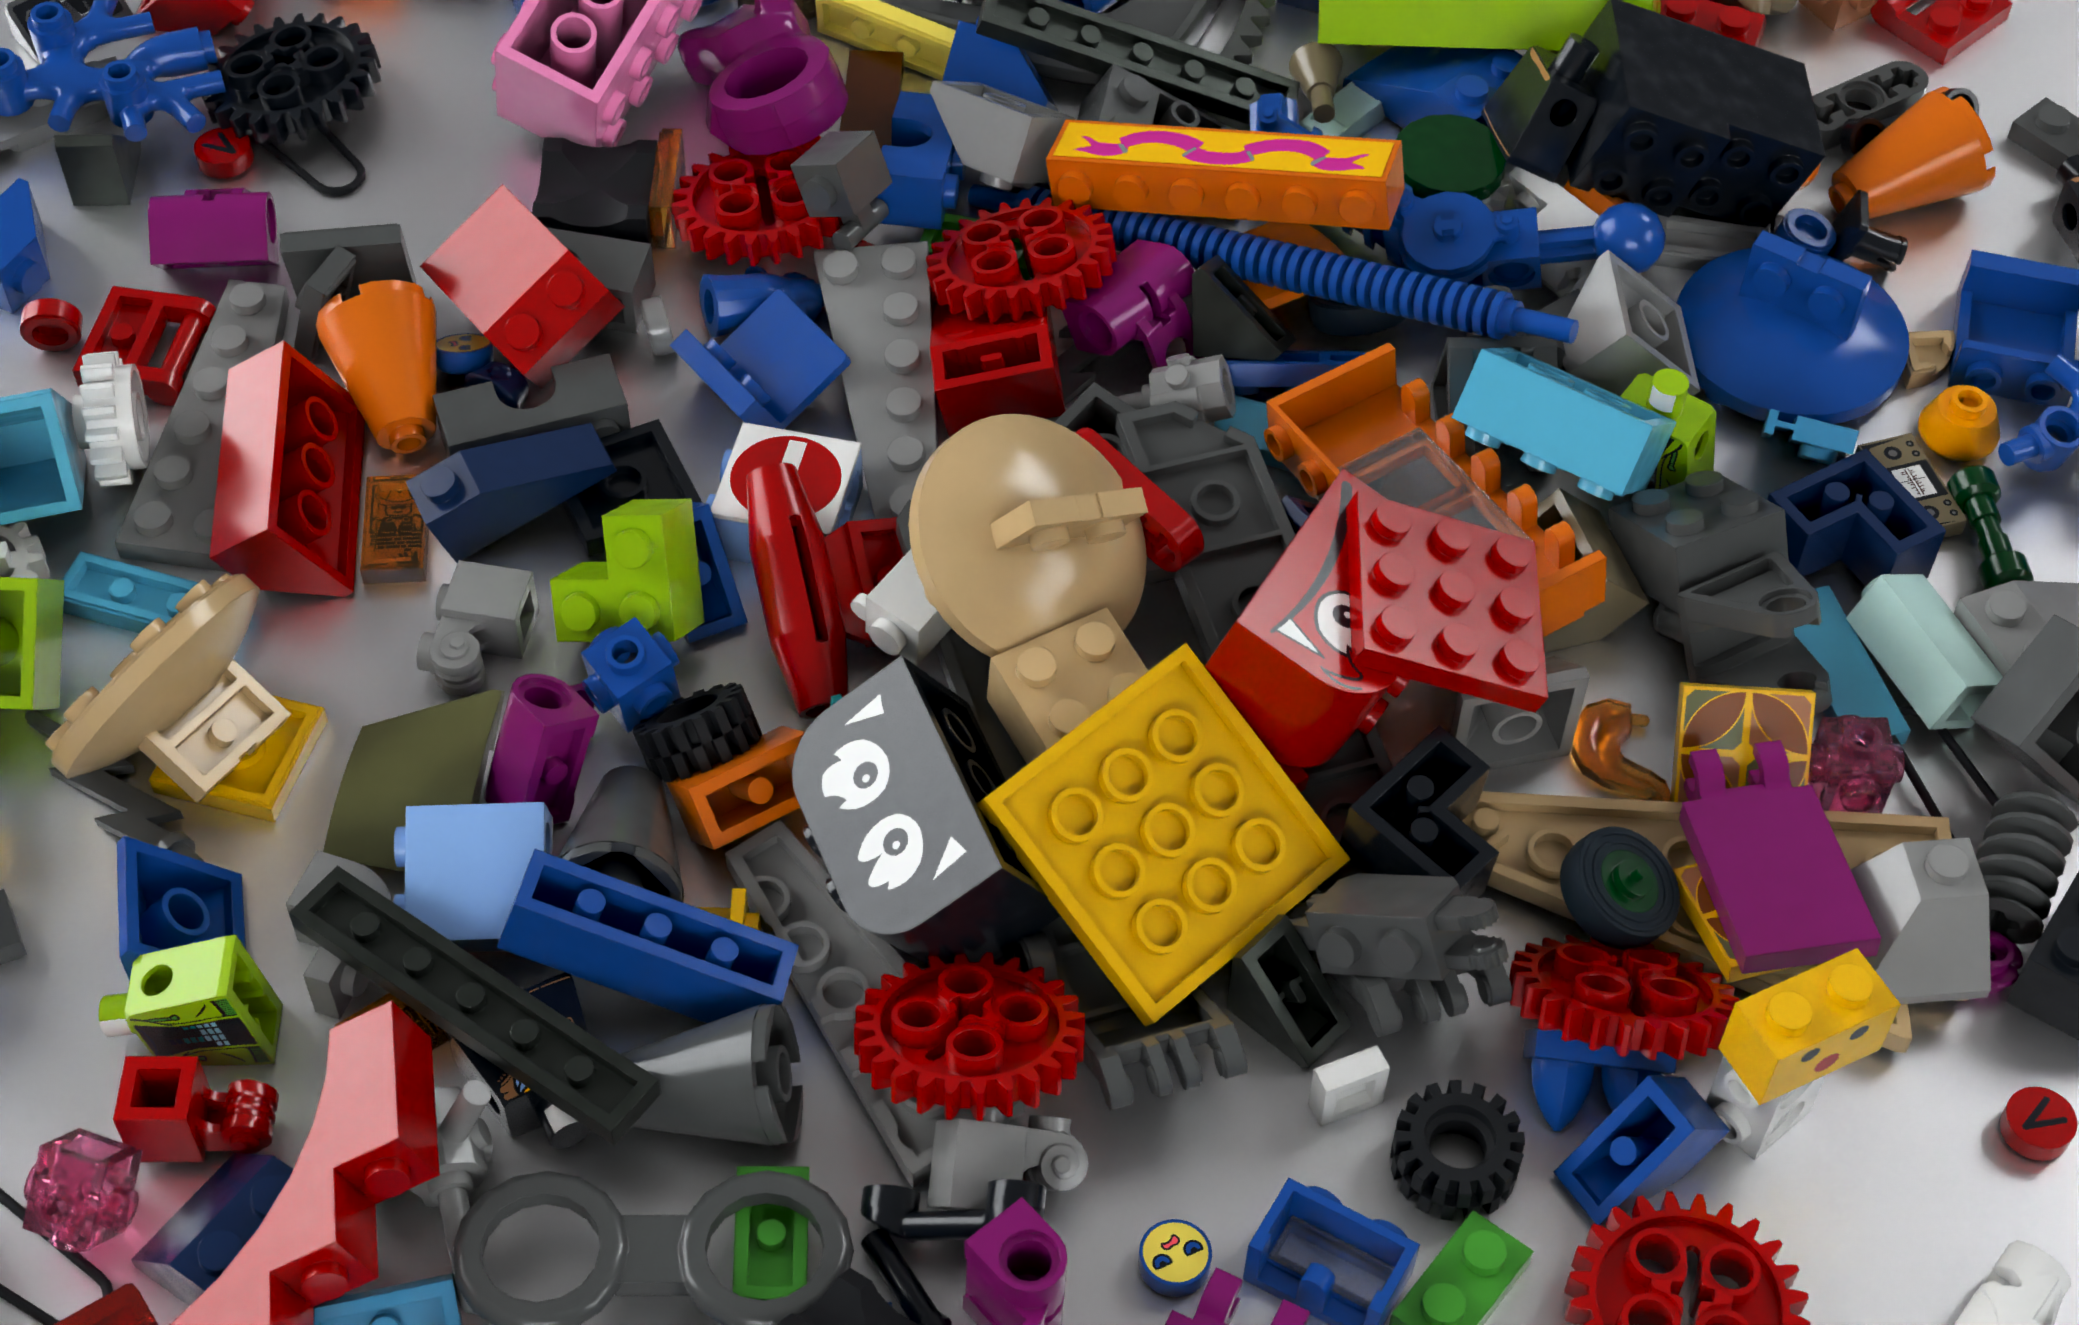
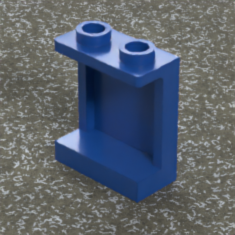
(2012, 326)

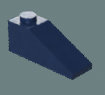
(506, 484)

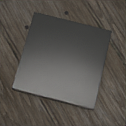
(378, 252)

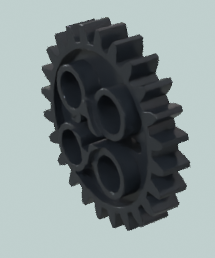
(293, 78)

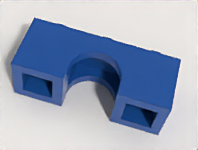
(920, 164)

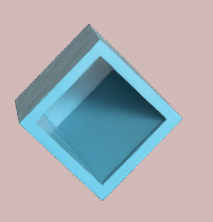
(39, 457)

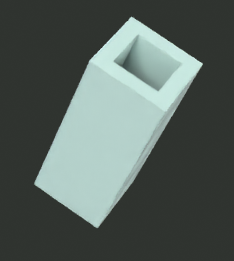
(1924, 649)

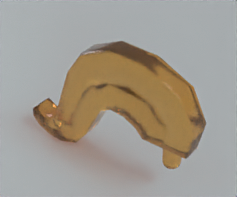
(1597, 752)

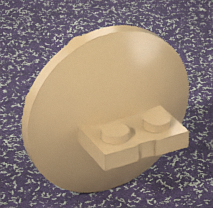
(1024, 532)
(177, 696)

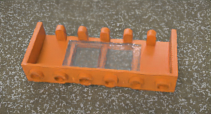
(1389, 442)

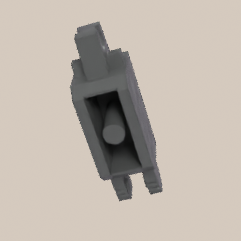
(1398, 927)

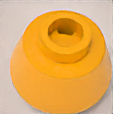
(1960, 424)

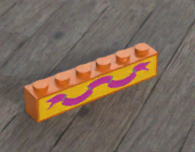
(1227, 173)

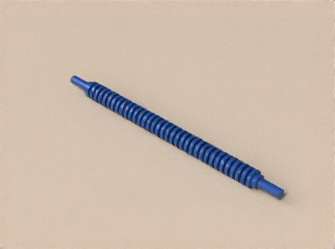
(1321, 273)

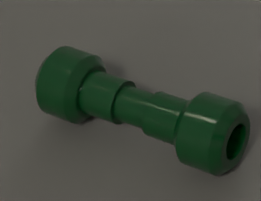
(1976, 494)

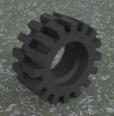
(698, 732)
(1467, 1116)

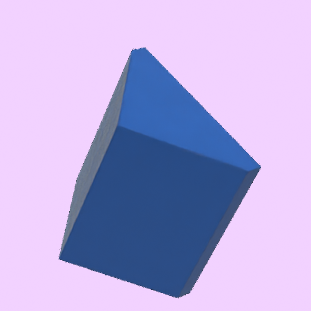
(172, 900)

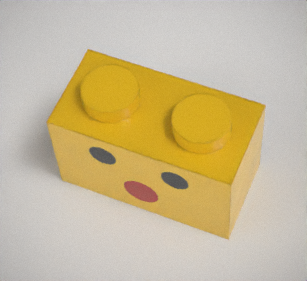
(1808, 1026)

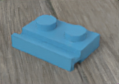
(1816, 439)

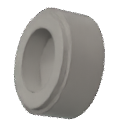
(657, 325)

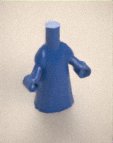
(732, 298)

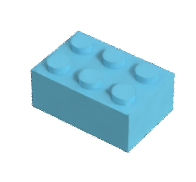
(1562, 422)

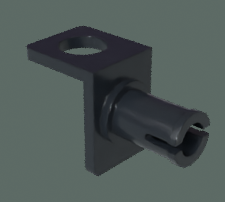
(1859, 239)

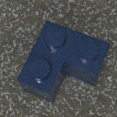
(1859, 517)

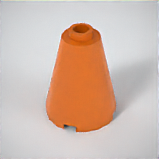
(1919, 159)
(386, 359)

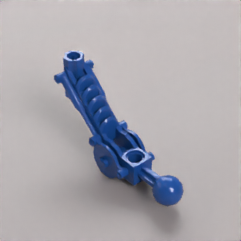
(1467, 242)

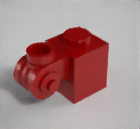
(176, 1116)

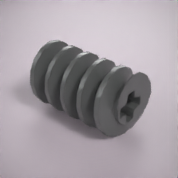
(2022, 861)

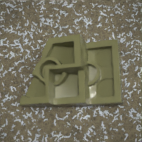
(411, 761)

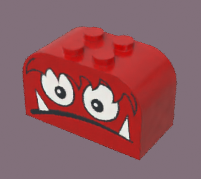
(1291, 646)

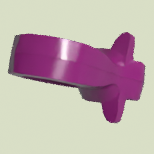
(766, 77)

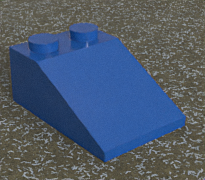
(1434, 80)

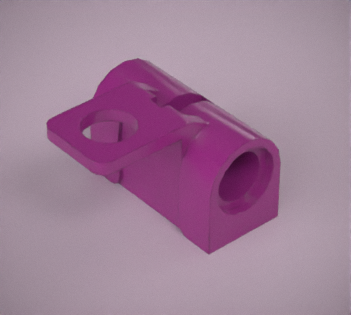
(213, 229)
(1136, 303)
(541, 744)
(1015, 1270)

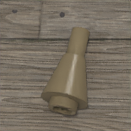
(1318, 72)

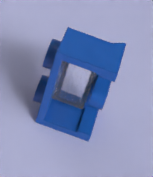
(1329, 1257)

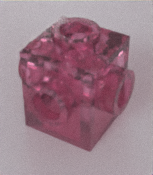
(1855, 763)
(82, 1190)

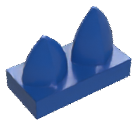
(1566, 1069)

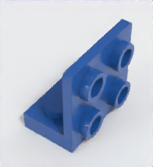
(768, 363)

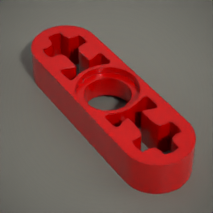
(1168, 530)

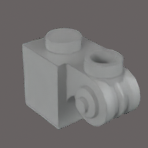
(478, 613)
(976, 1152)

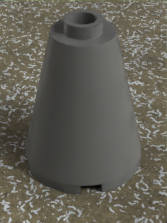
(628, 832)
(727, 1079)

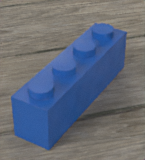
(643, 942)

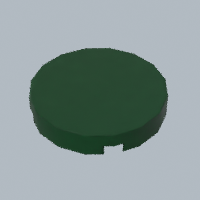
(1451, 156)

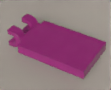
(1773, 865)

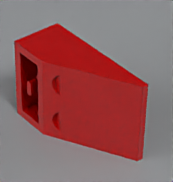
(994, 367)

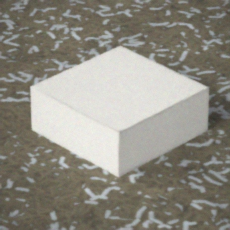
(1348, 1085)

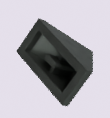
(98, 168)
(1232, 318)
(1285, 994)

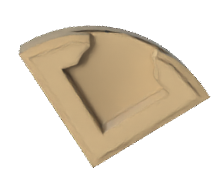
(1927, 357)

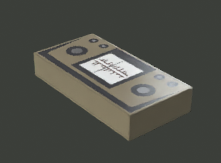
(1912, 468)

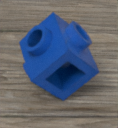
(630, 673)

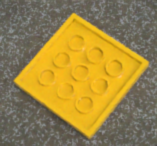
(1164, 833)

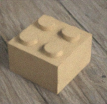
(1060, 680)

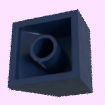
(213, 1225)

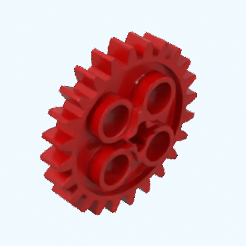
(723, 213)
(981, 271)
(1621, 997)
(969, 1035)
(1618, 1290)

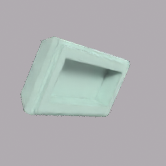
(1354, 114)

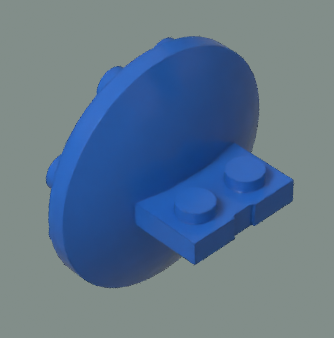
(1792, 334)

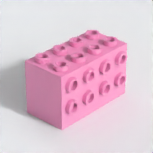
(583, 64)

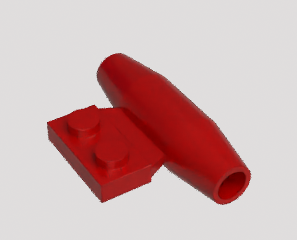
(811, 581)

